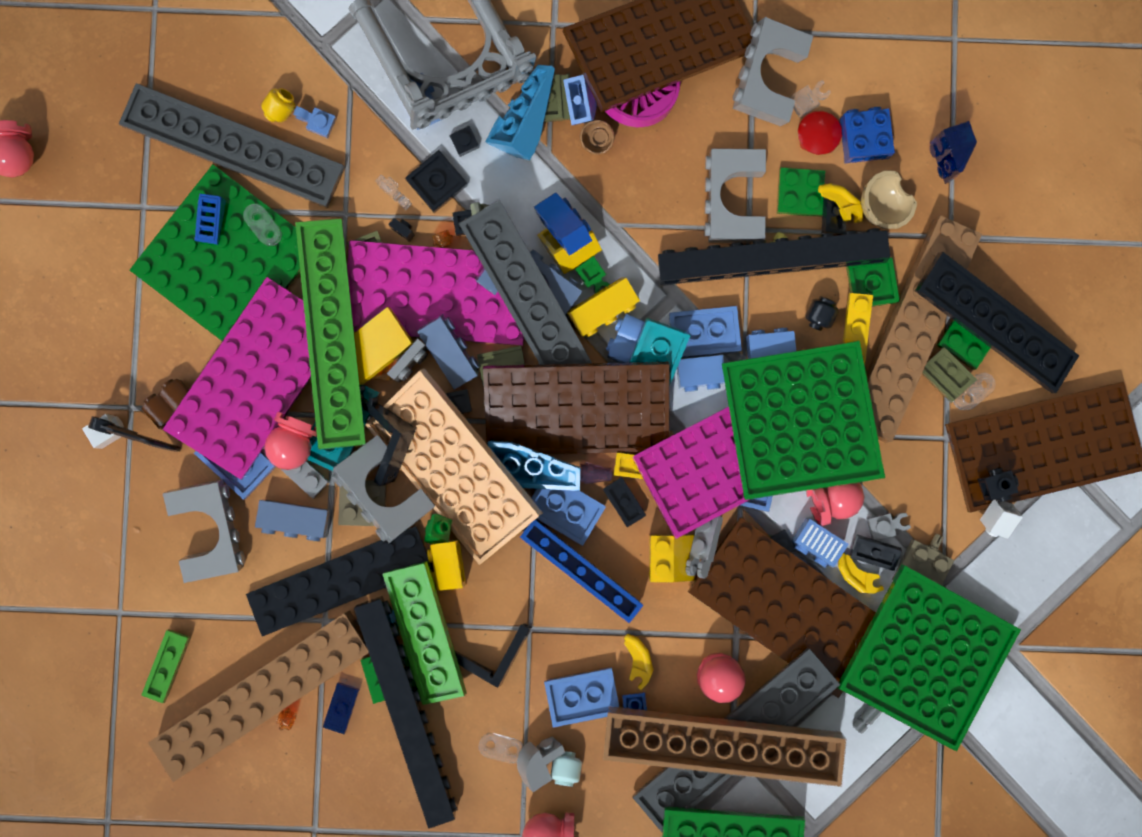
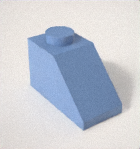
(579, 100)

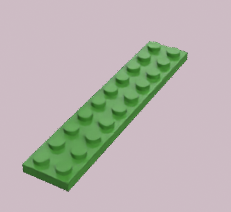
(330, 334)

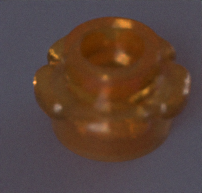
(442, 239)
(286, 719)

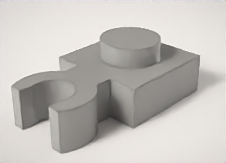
(884, 526)

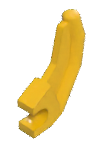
(844, 199)
(857, 578)
(642, 662)

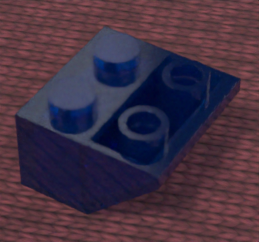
(952, 150)

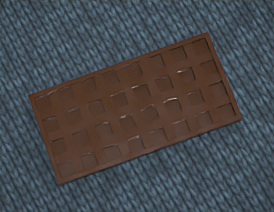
(655, 45)
(578, 406)
(1048, 444)
(782, 600)

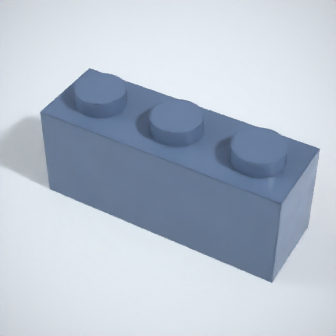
(449, 351)
(293, 520)

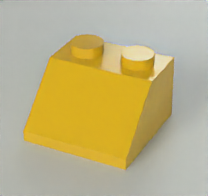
(559, 255)
(669, 558)
(447, 565)

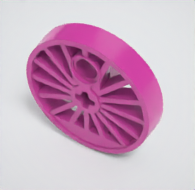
(650, 115)

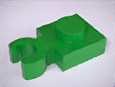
(591, 273)

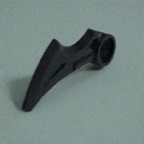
(110, 428)

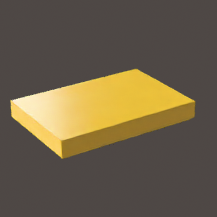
(379, 344)

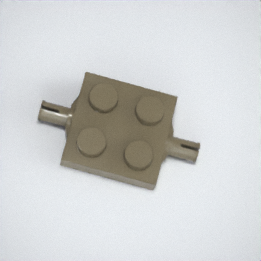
(927, 560)

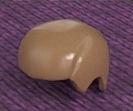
(597, 137)

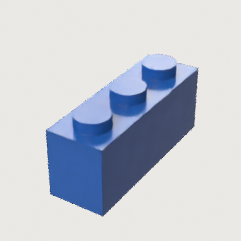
(564, 223)

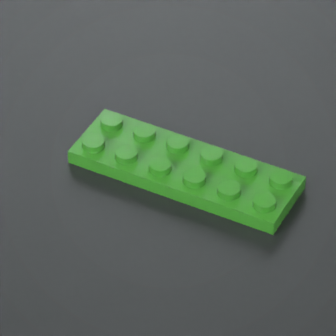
(424, 633)

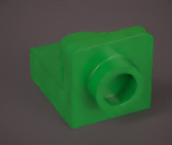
(438, 529)

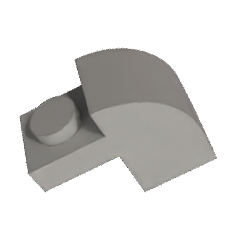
(533, 762)

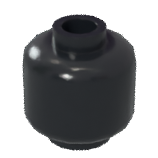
(821, 313)

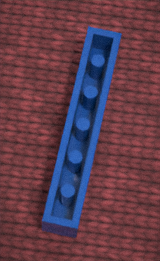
(581, 570)

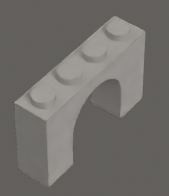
(752, 94)
(723, 166)
(212, 500)
(388, 520)

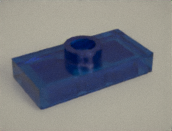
(341, 708)

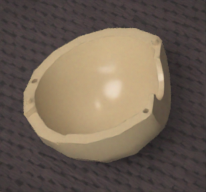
(886, 202)

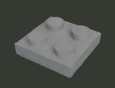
(403, 367)

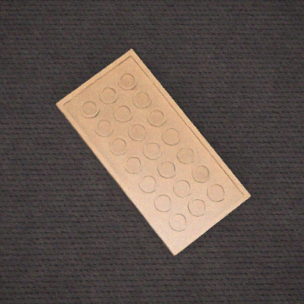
(458, 469)

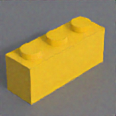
(603, 307)

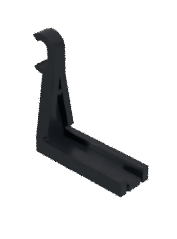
(399, 443)
(505, 665)

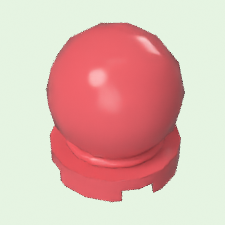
(15, 151)
(289, 443)
(836, 502)
(721, 678)
(549, 826)

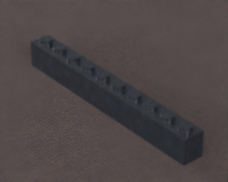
(773, 257)
(406, 712)

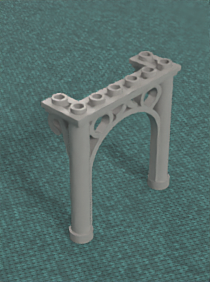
(425, 110)

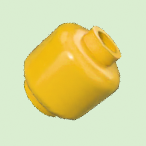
(278, 105)

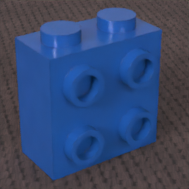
(867, 135)

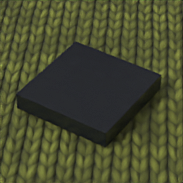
(436, 181)

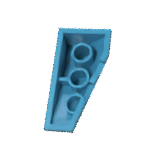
(523, 123)
(536, 469)

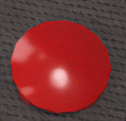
(819, 133)

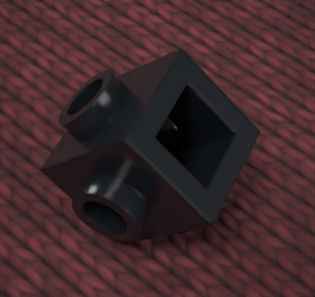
(998, 485)

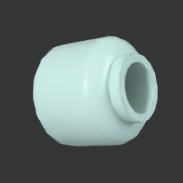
(566, 769)

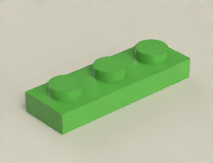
(165, 666)

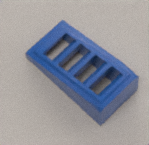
(202, 208)

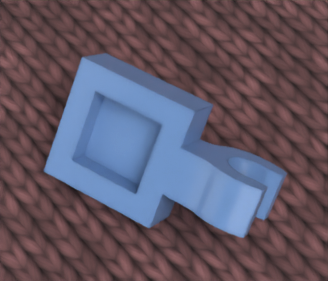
(318, 121)

